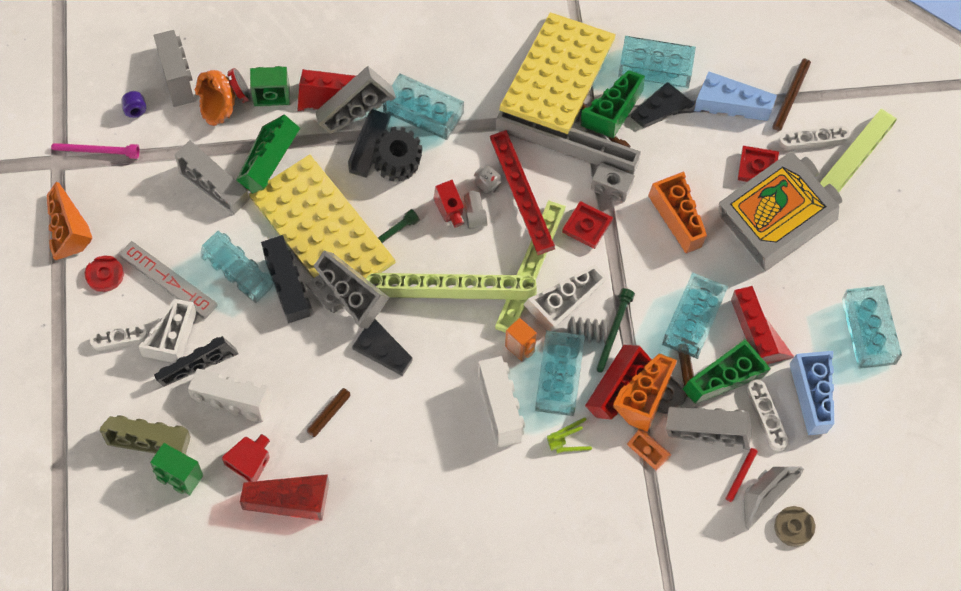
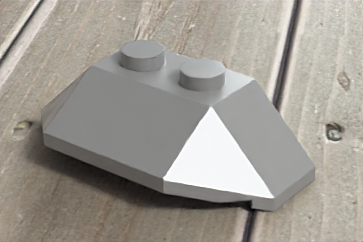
(768, 490)

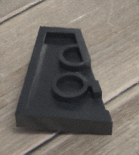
(660, 105)
(382, 348)

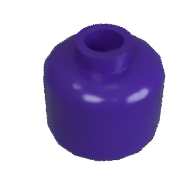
(133, 104)

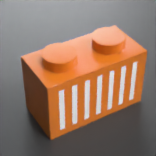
(521, 339)

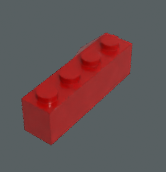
(319, 87)
(757, 328)
(625, 366)

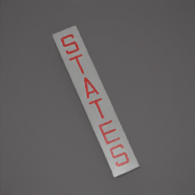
(167, 279)

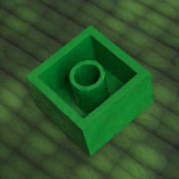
(270, 86)
(176, 469)

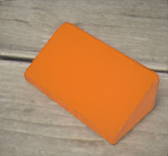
(649, 449)

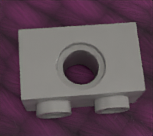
(607, 174)

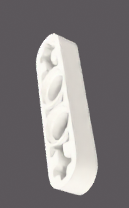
(814, 141)
(770, 414)

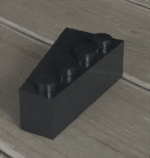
(286, 279)

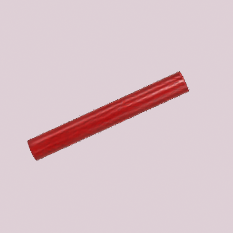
(741, 474)

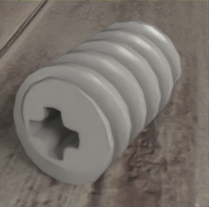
(587, 329)

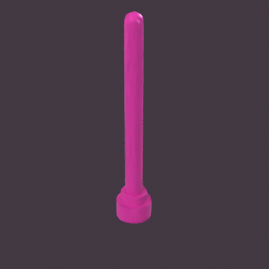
(131, 151)

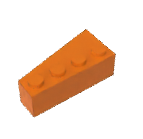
(679, 211)

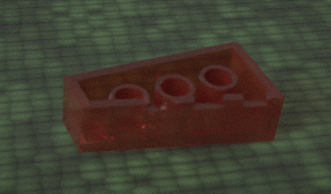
(288, 496)

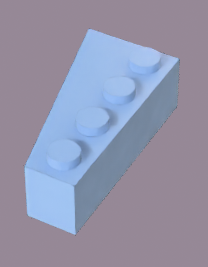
(734, 98)
(815, 389)

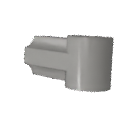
(475, 214)

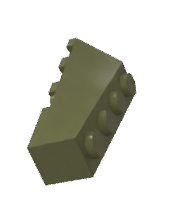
(142, 435)

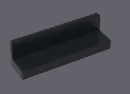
(361, 156)

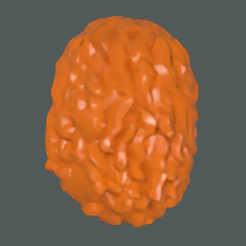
(215, 96)

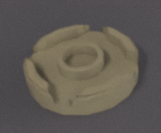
(794, 526)

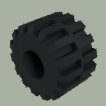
(397, 154)

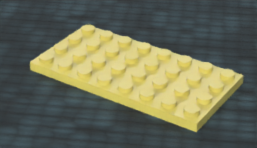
(558, 73)
(317, 218)

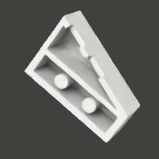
(171, 333)

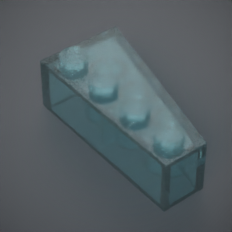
(236, 266)

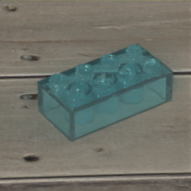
(658, 61)
(424, 107)
(695, 315)
(871, 327)
(560, 373)

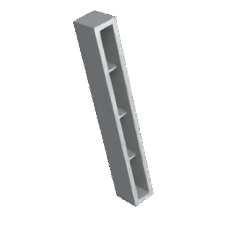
(575, 143)

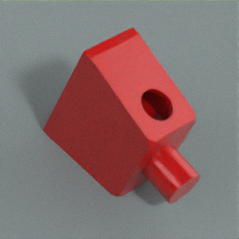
(449, 203)
(248, 457)

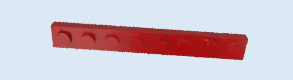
(522, 193)

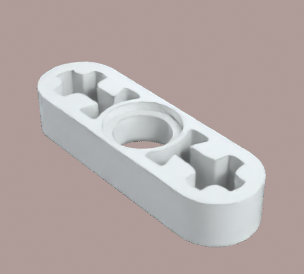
(105, 345)

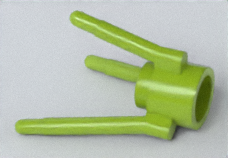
(557, 439)

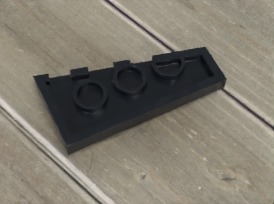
(201, 356)

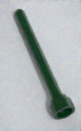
(409, 218)
(625, 297)

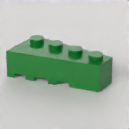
(612, 108)
(267, 153)
(727, 373)

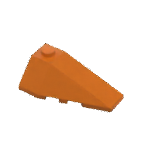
(67, 225)
(643, 395)

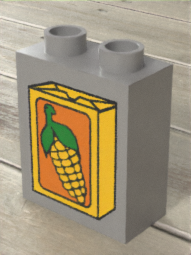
(780, 209)

